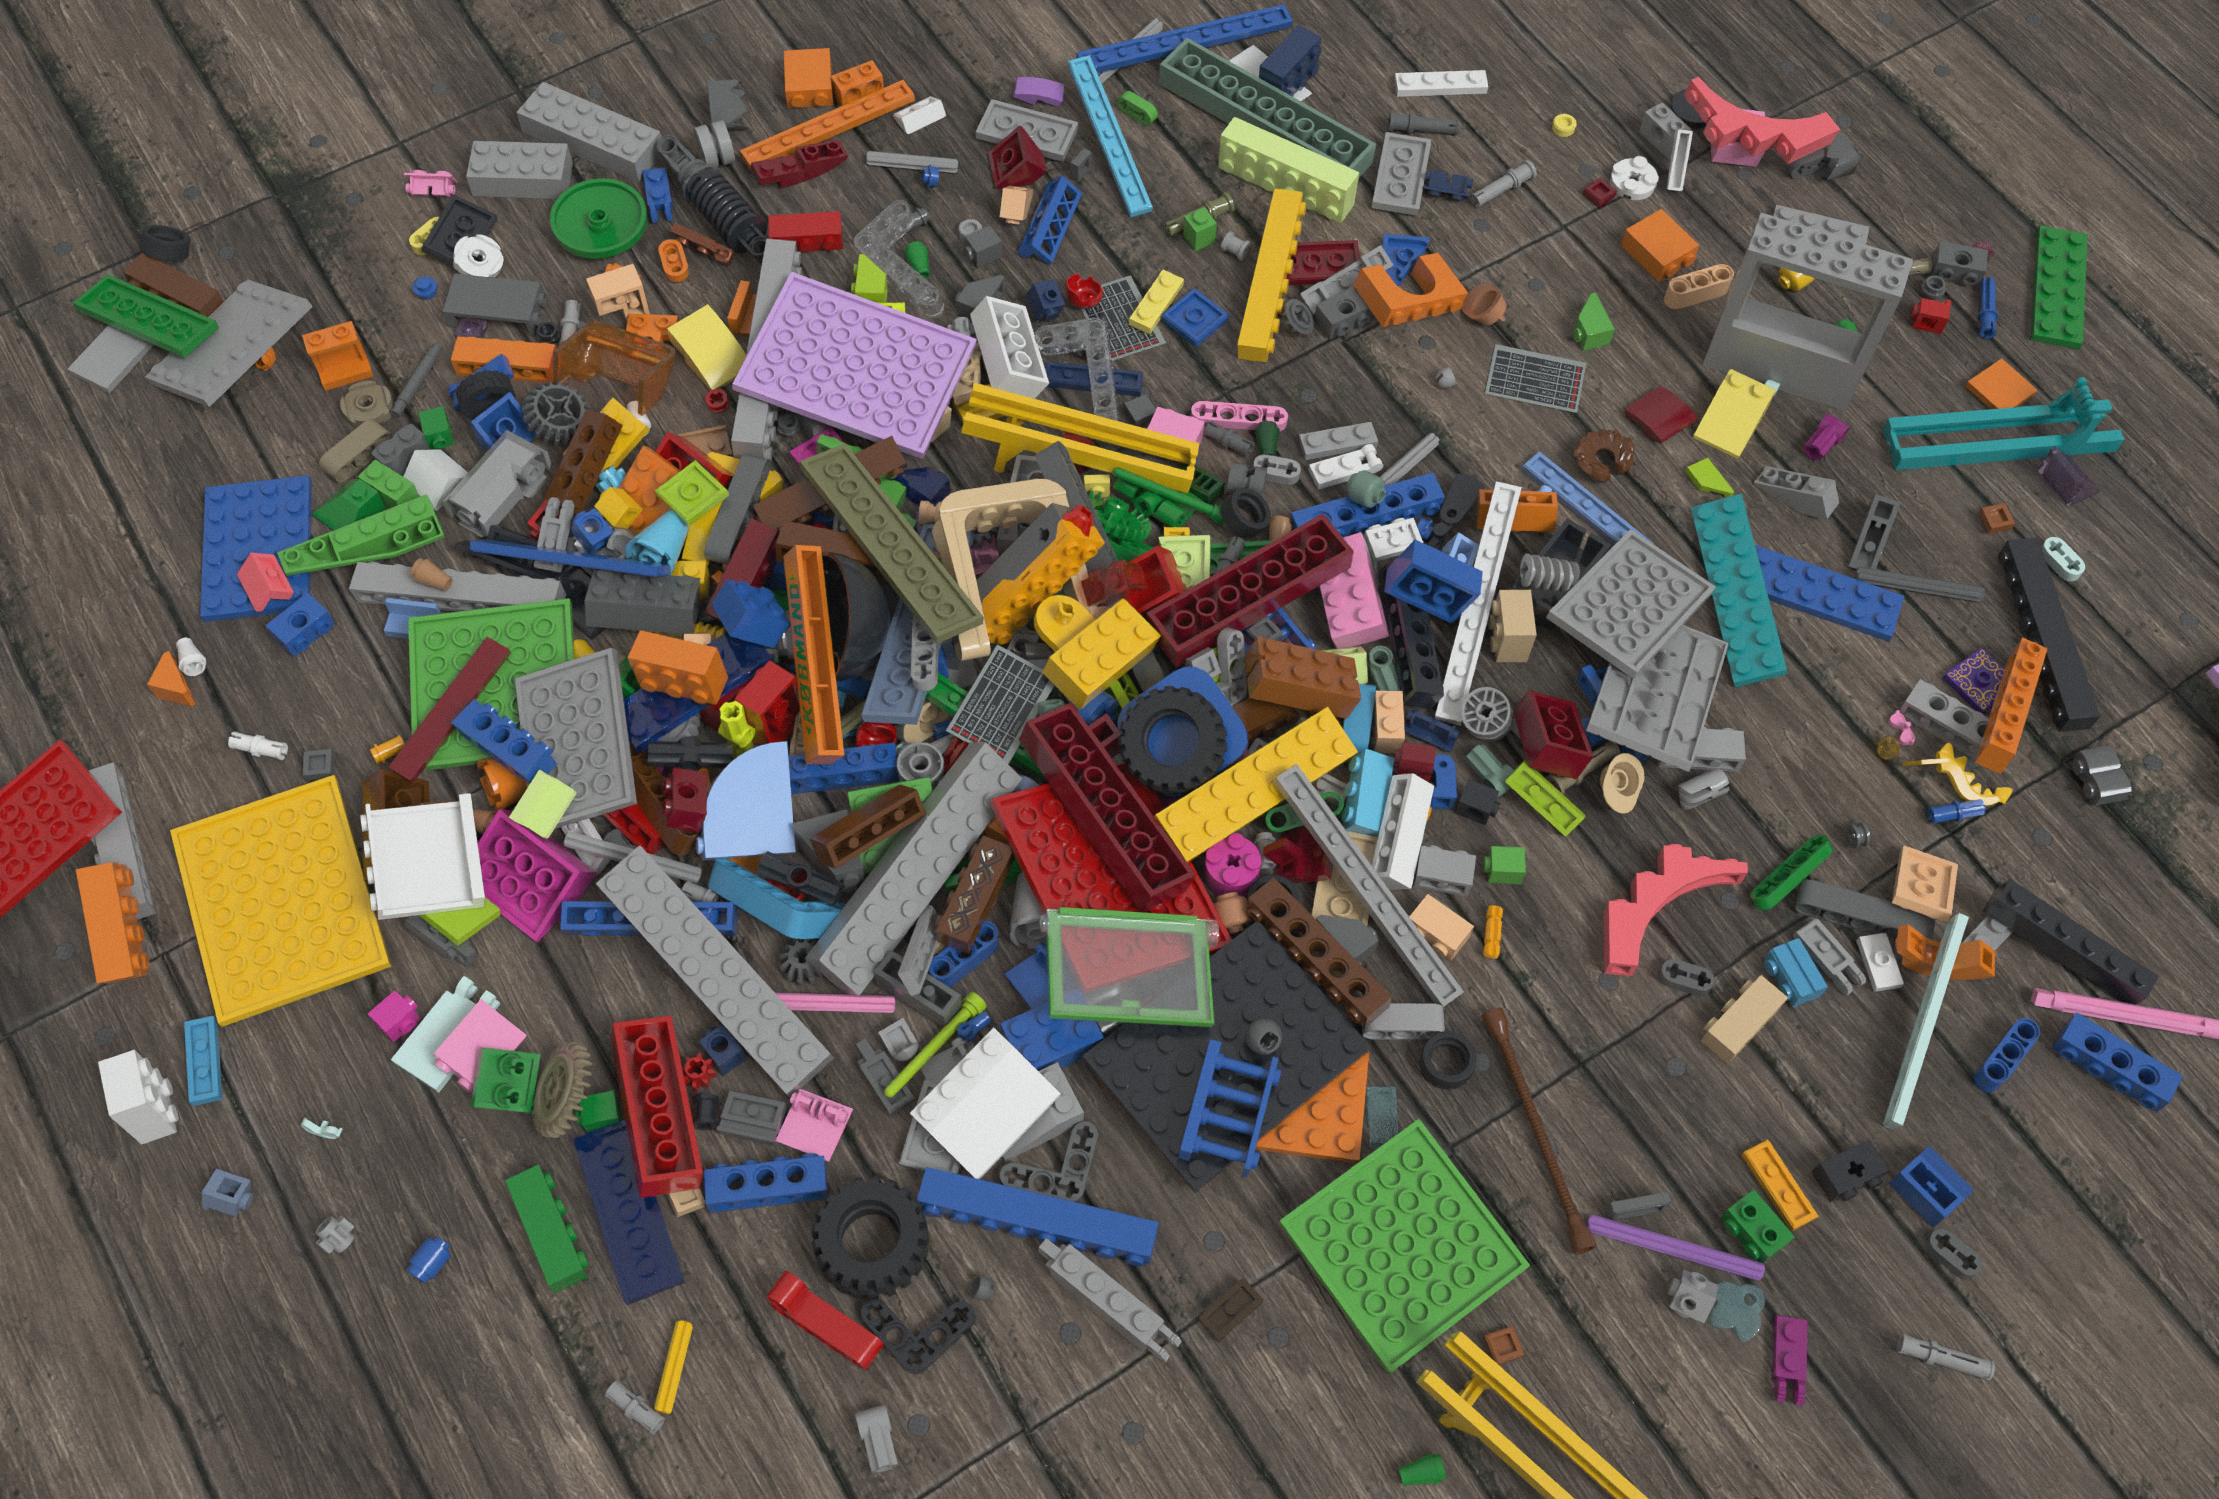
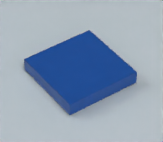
(1195, 317)

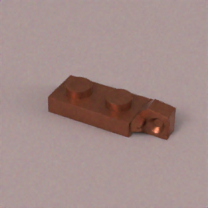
(704, 244)

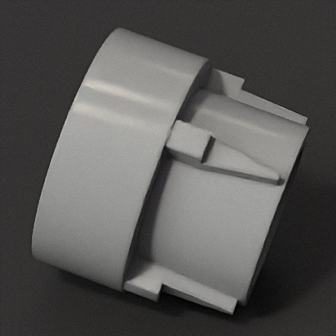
(917, 757)

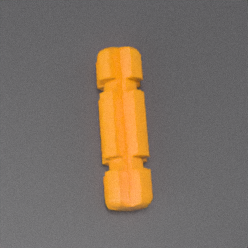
(1493, 932)

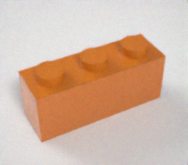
(1533, 512)

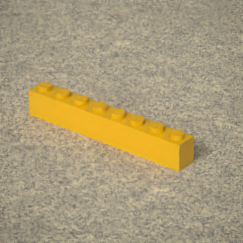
(1270, 275)

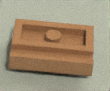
(710, 440)

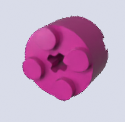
(1232, 866)

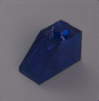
(925, 485)

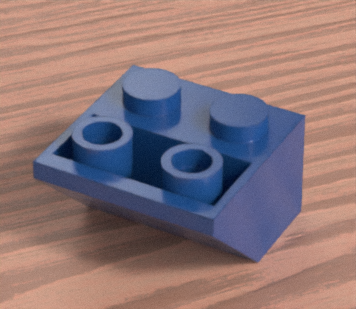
(1931, 1186)

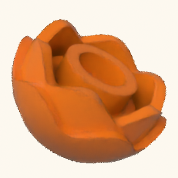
(267, 360)

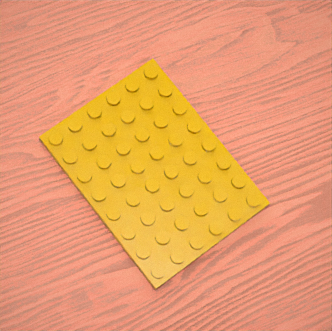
(278, 900)

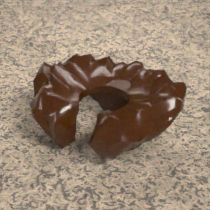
(1595, 442)

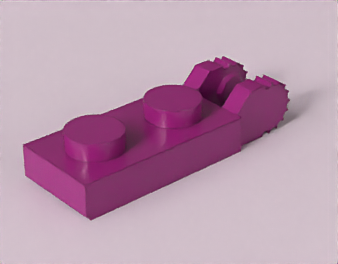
(1789, 1357)

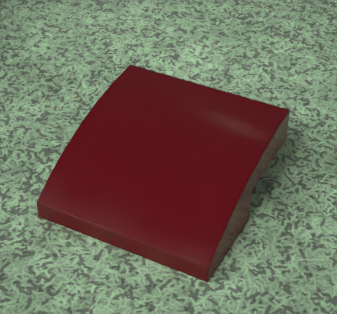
(1660, 414)
(1313, 865)

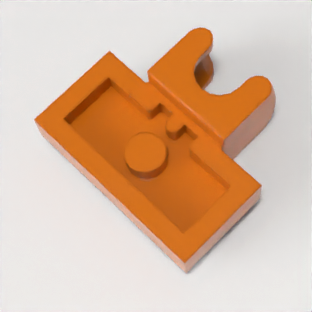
(651, 325)

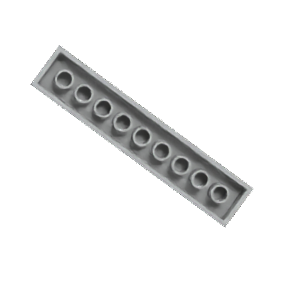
(755, 418)
(913, 869)
(715, 971)

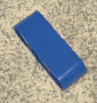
(958, 967)
(2012, 1044)

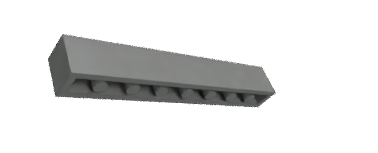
(468, 591)

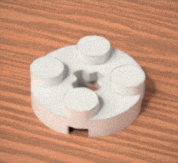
(1638, 169)
(476, 246)

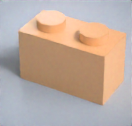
(1388, 721)
(1441, 927)

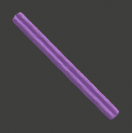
(1675, 1247)

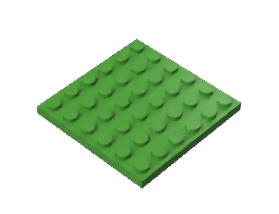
(444, 643)
(1403, 1245)

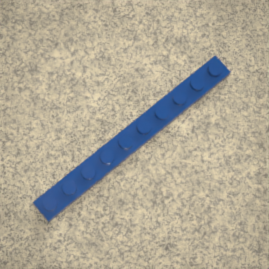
(1205, 34)

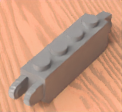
(1107, 1298)

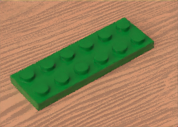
(2059, 287)
(146, 315)

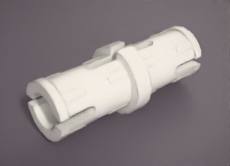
(258, 745)

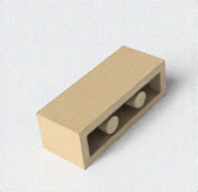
(1743, 1018)

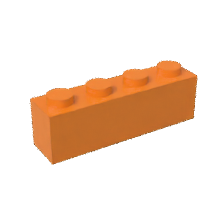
(527, 359)

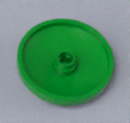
(598, 218)

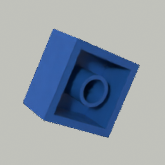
(750, 613)

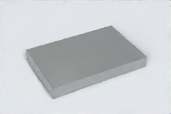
(109, 358)
(922, 1148)

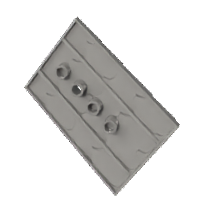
(1665, 703)

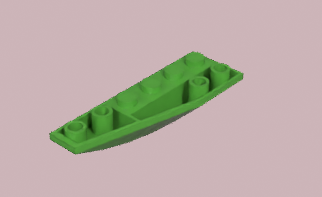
(368, 539)

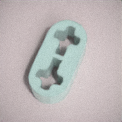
(2062, 558)

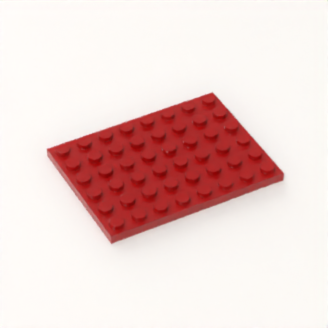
(1069, 870)

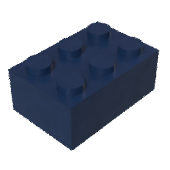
(1292, 61)

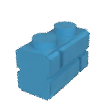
(1795, 972)

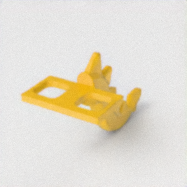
(1960, 779)

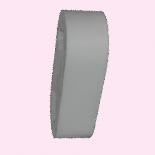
(1278, 467)

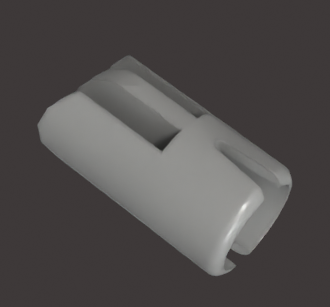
(1702, 788)

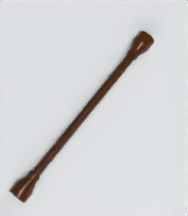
(1579, 1234)

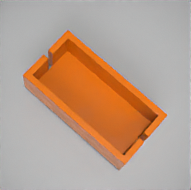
(112, 922)

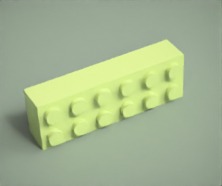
(1280, 164)

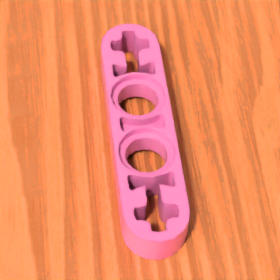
(1239, 412)

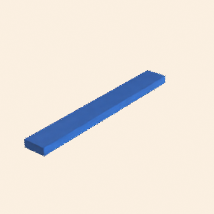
(570, 557)

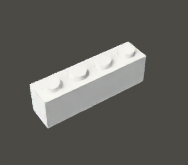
(1402, 830)

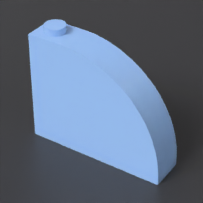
(750, 807)

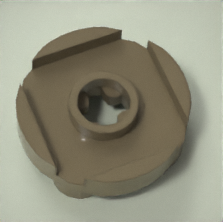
(365, 391)

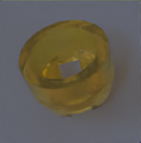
(1894, 747)

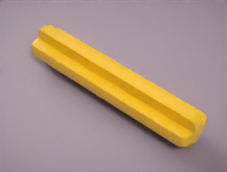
(673, 1367)

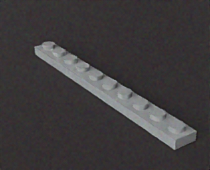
(1368, 886)

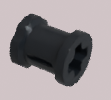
(705, 1111)

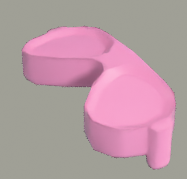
(1898, 721)

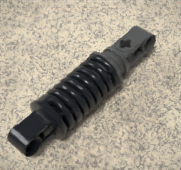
(716, 200)

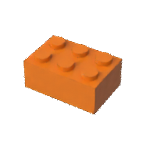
(678, 667)

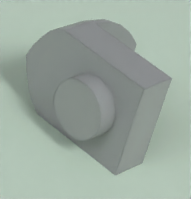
(900, 1041)

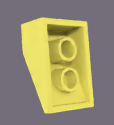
(1734, 413)

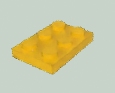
(629, 436)

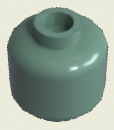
(1366, 489)

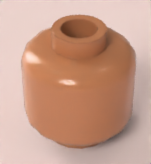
(1233, 912)

